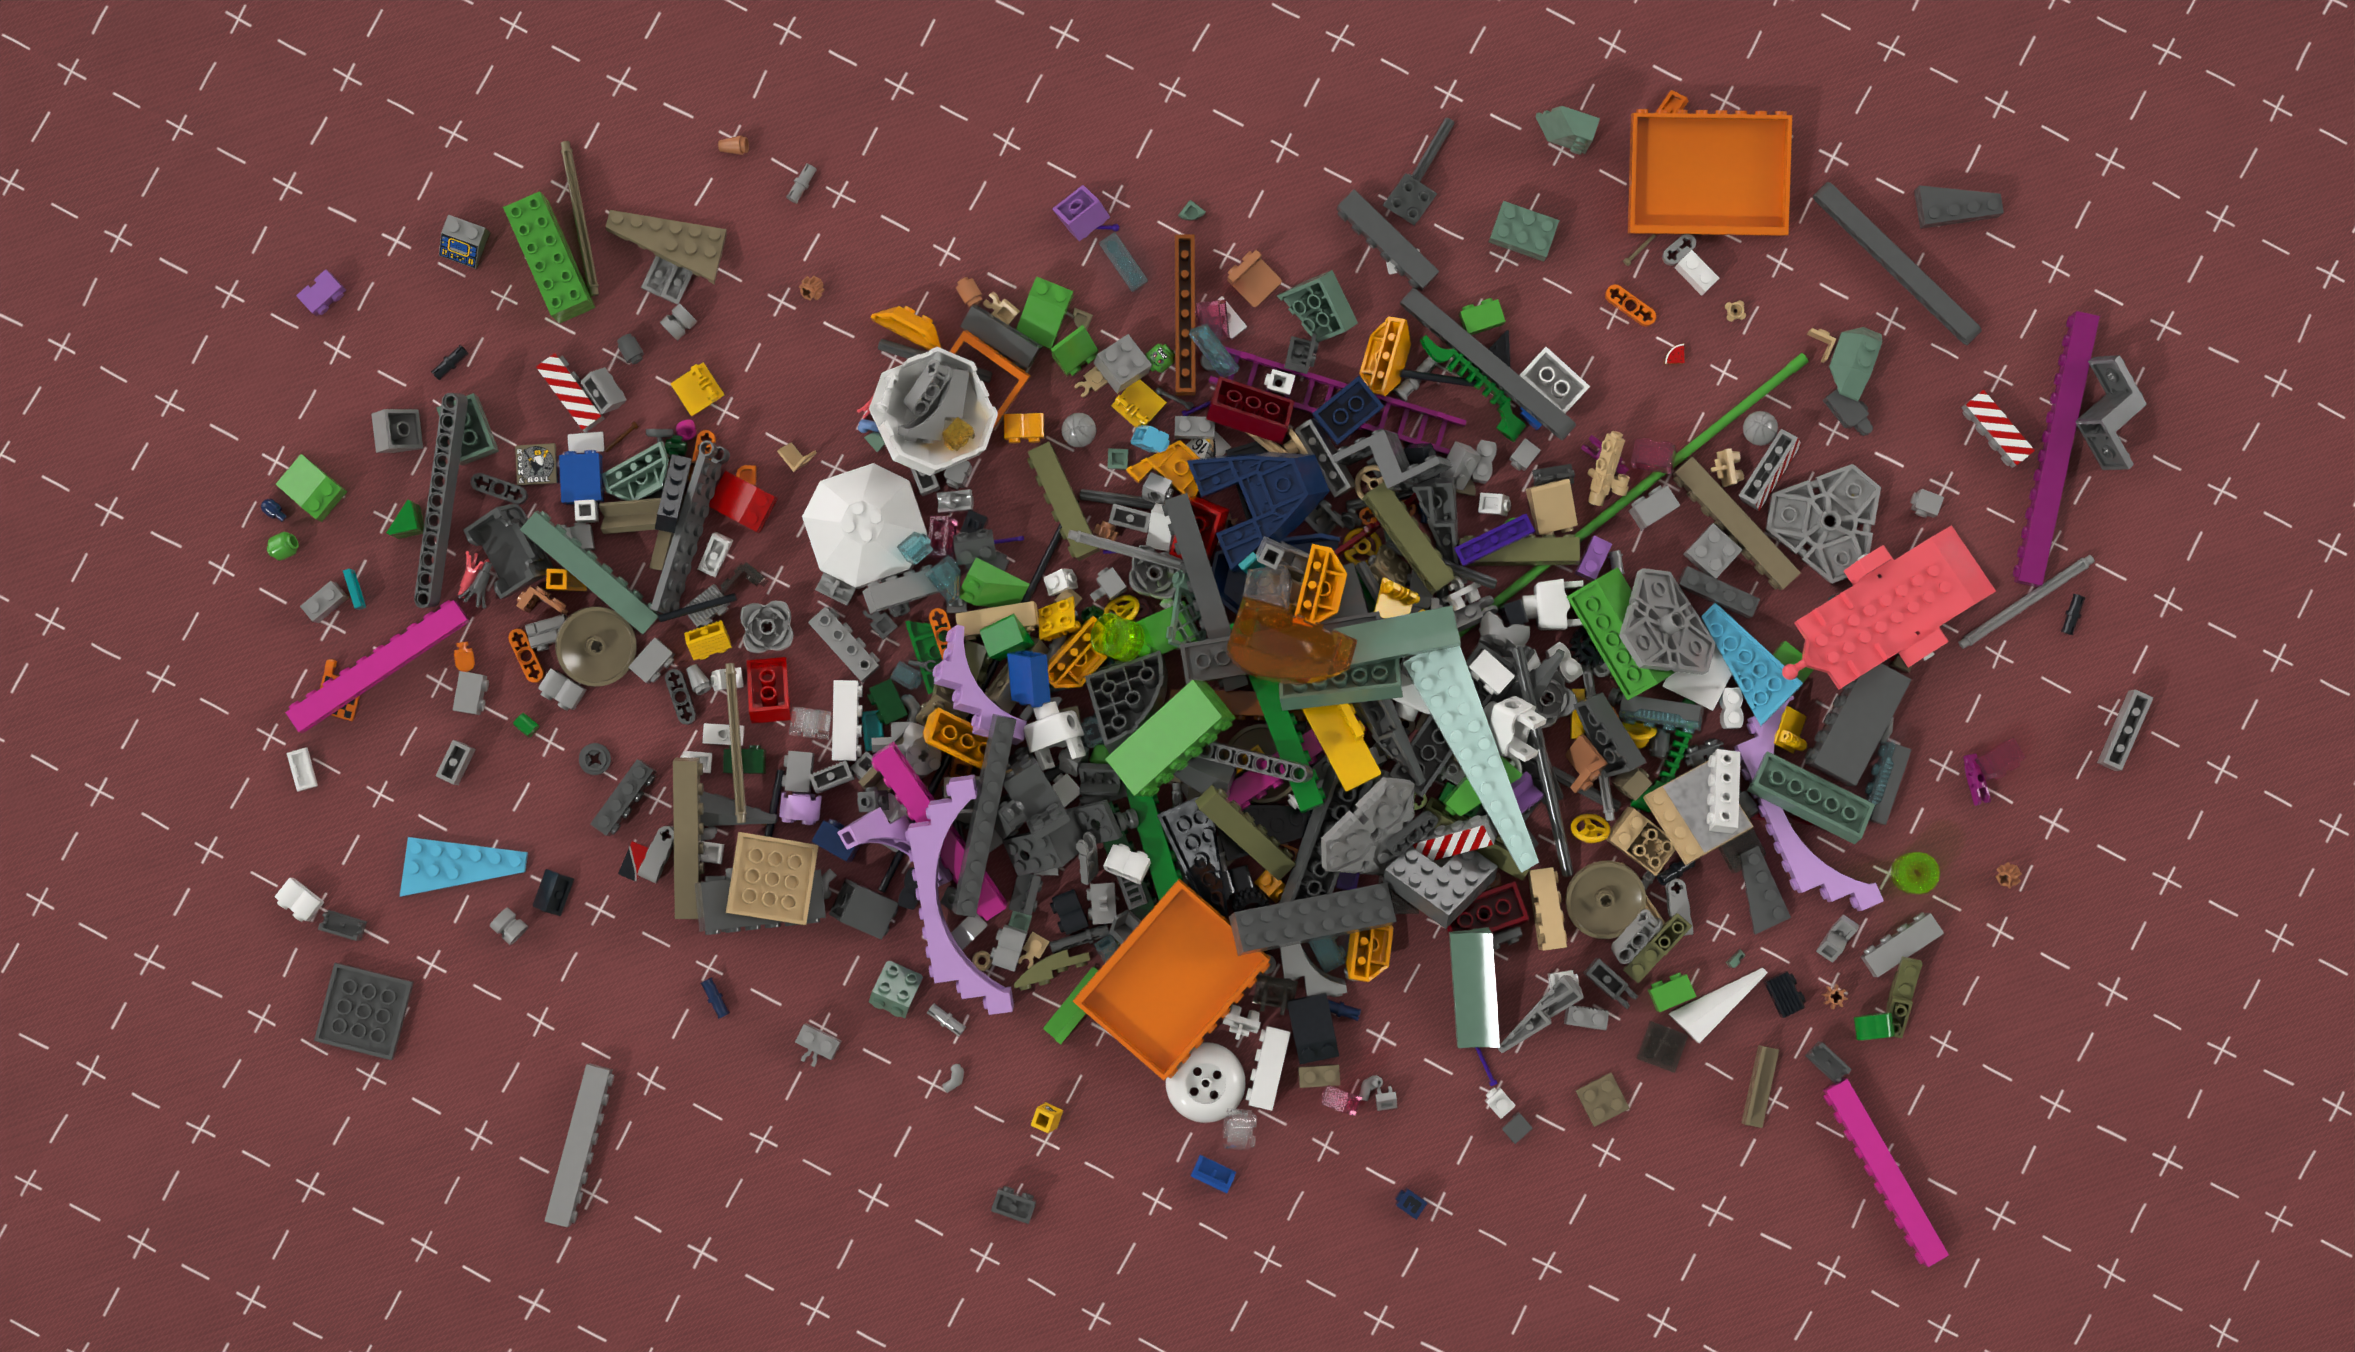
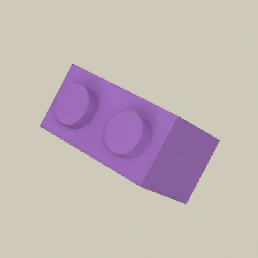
(322, 293)
(1593, 558)

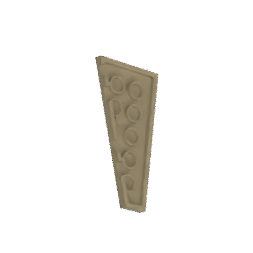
(678, 242)

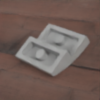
(666, 280)

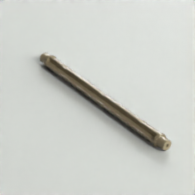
(579, 218)
(735, 743)

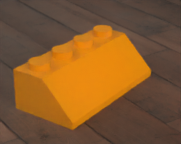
(954, 737)

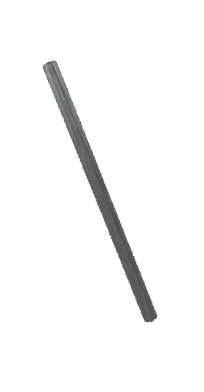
(1544, 766)

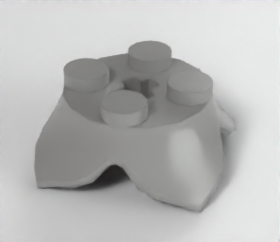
(1141, 581)
(753, 619)
(1502, 639)
(1561, 700)
(915, 745)

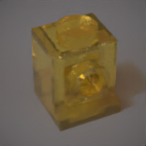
(957, 434)

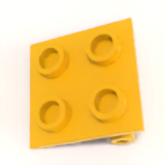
(697, 389)
(1138, 404)
(1394, 599)
(1057, 619)
(1789, 731)

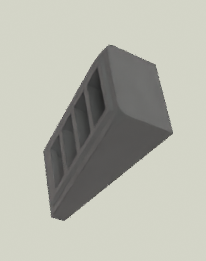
(1131, 905)

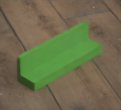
(1069, 1013)

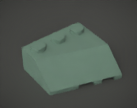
(1568, 128)
(1320, 306)

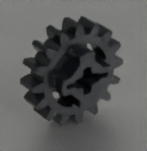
(1585, 650)

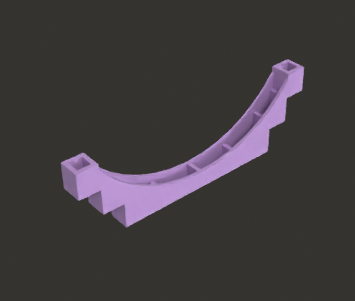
(1803, 866)
(946, 957)

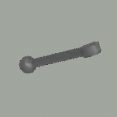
(1189, 405)

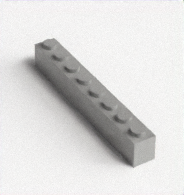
(579, 1144)

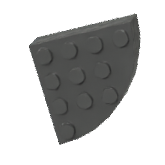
(1127, 696)

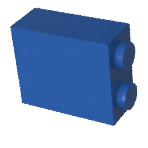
(581, 477)
(1029, 678)

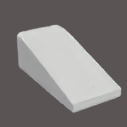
(715, 554)

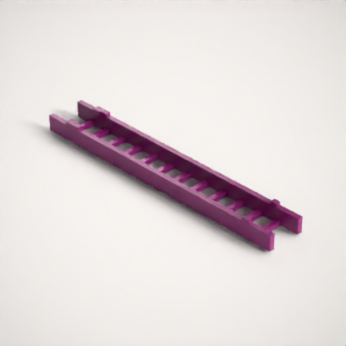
(1340, 385)

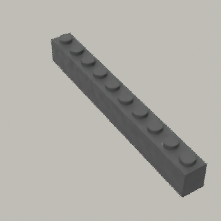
(1200, 574)
(984, 815)

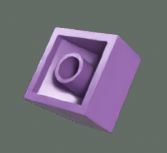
(1081, 213)

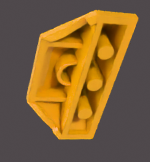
(908, 325)
(1386, 355)
(1321, 585)
(1075, 659)
(1369, 953)

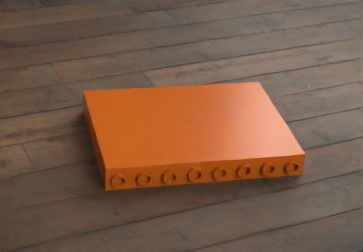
(1709, 173)
(1170, 981)

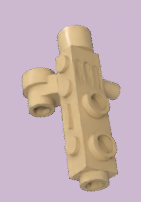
(1605, 470)

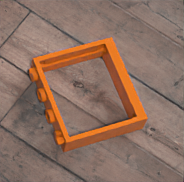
(999, 359)

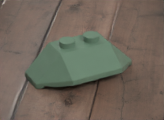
(1854, 360)
(639, 474)

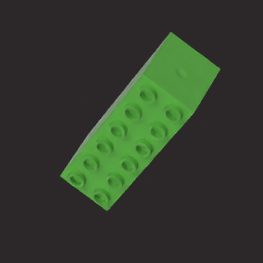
(549, 257)
(1601, 611)
(1170, 738)

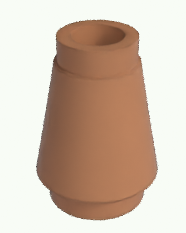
(734, 145)

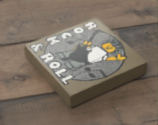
(536, 464)

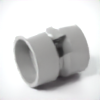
(678, 321)
(508, 926)

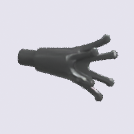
(479, 586)

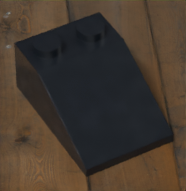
(1312, 1028)

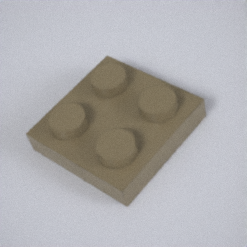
(1602, 1099)

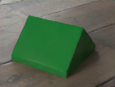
(408, 521)
(1005, 637)

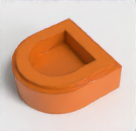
(748, 473)

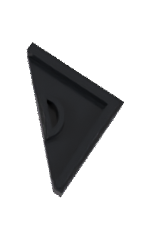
(1501, 348)

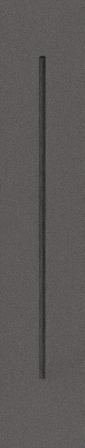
(991, 669)

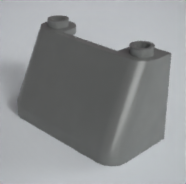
(511, 552)

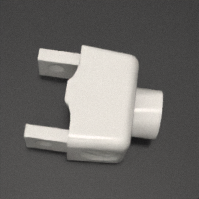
(1550, 604)
(1411, 702)
(1511, 725)
(1053, 730)

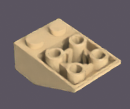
(1641, 840)

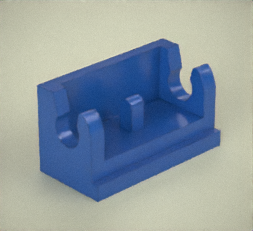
(1213, 1174)

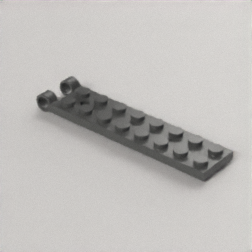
(689, 528)

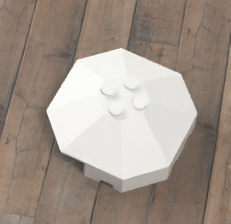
(890, 412)
(860, 522)

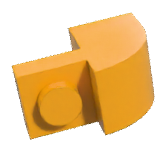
(563, 581)

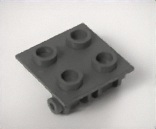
(1410, 199)

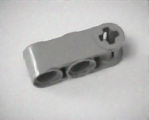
(927, 388)
(657, 855)
(1678, 902)
(1631, 944)

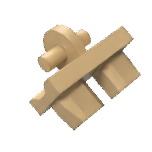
(1726, 469)

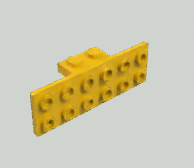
(1343, 743)

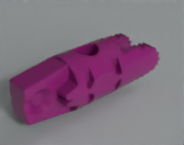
(1621, 468)
(1976, 780)

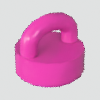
(686, 429)

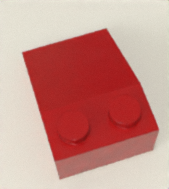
(742, 502)
(1210, 520)
(768, 690)

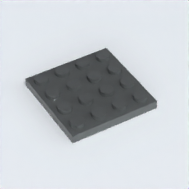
(363, 1011)

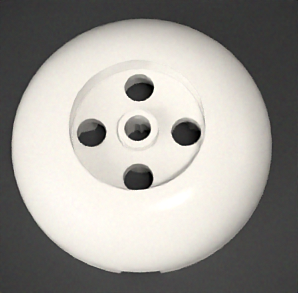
(1230, 1086)

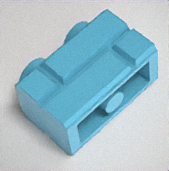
(1150, 439)

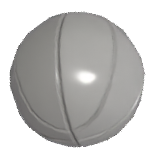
(1760, 428)
(1078, 430)

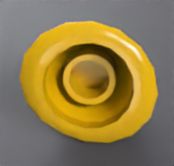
(1640, 734)

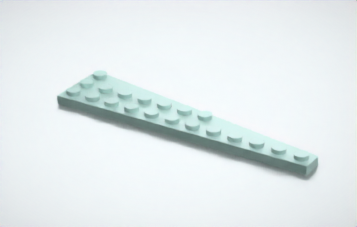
(1456, 708)

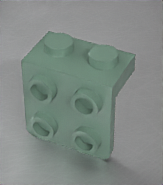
(895, 989)

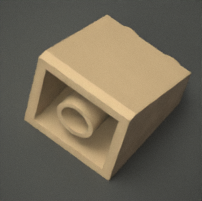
(1552, 507)

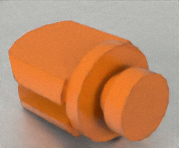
(464, 657)

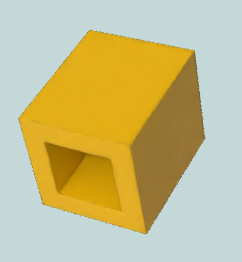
(1046, 1117)

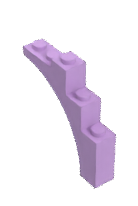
(968, 697)
(876, 829)

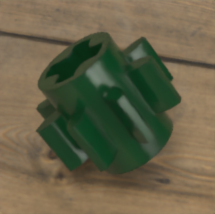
(675, 446)
(1091, 611)

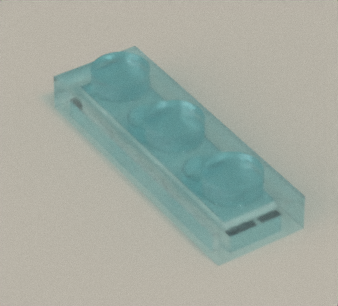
(1123, 262)
(1214, 350)

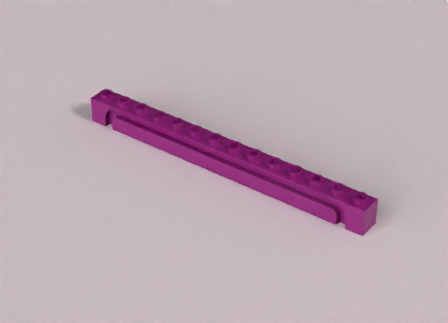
(2056, 449)

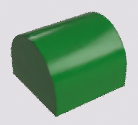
(526, 725)

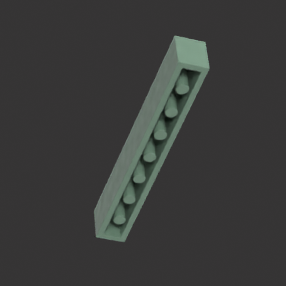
(589, 571)

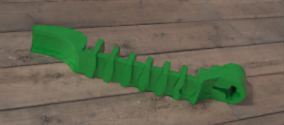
(1510, 425)
(1666, 776)

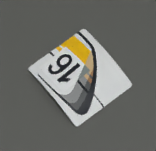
(1209, 448)

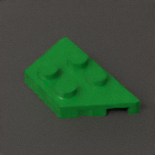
(926, 648)

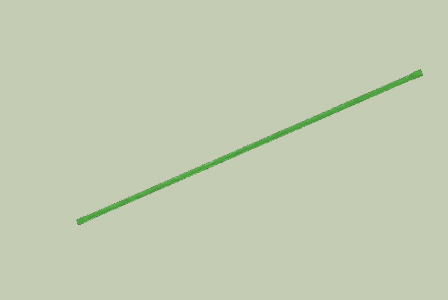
(1792, 367)

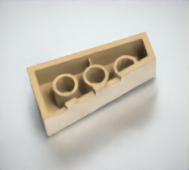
(1546, 909)

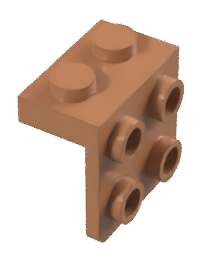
(1253, 279)
(528, 600)
(1586, 761)

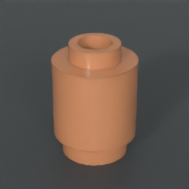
(969, 292)

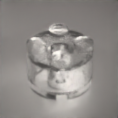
(810, 723)
(1239, 1129)

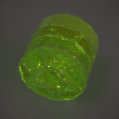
(1117, 637)
(1906, 880)

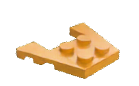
(1170, 465)

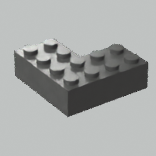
(1437, 890)

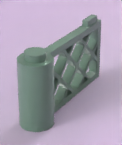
(1179, 582)

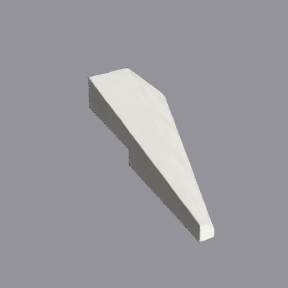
(1708, 1011)

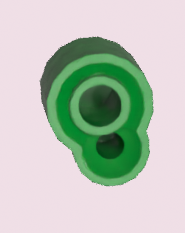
(1874, 1026)

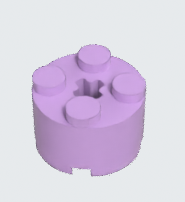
(800, 807)

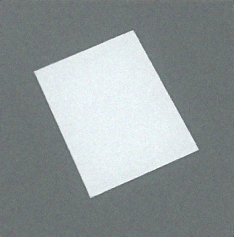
(1702, 688)

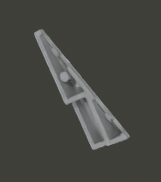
(1558, 998)

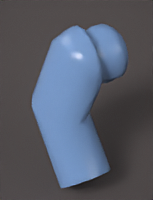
(865, 425)

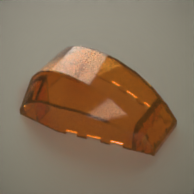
(1286, 646)

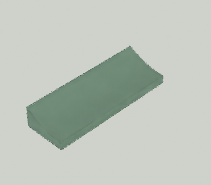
(1403, 635)
(1354, 685)
(1811, 798)
(1474, 988)

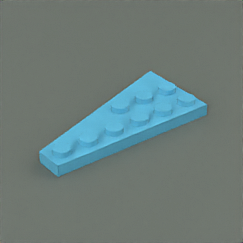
(1750, 664)
(446, 864)

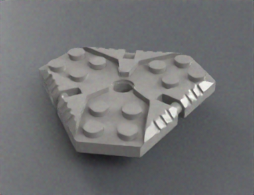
(1799, 516)
(1662, 629)
(1361, 837)

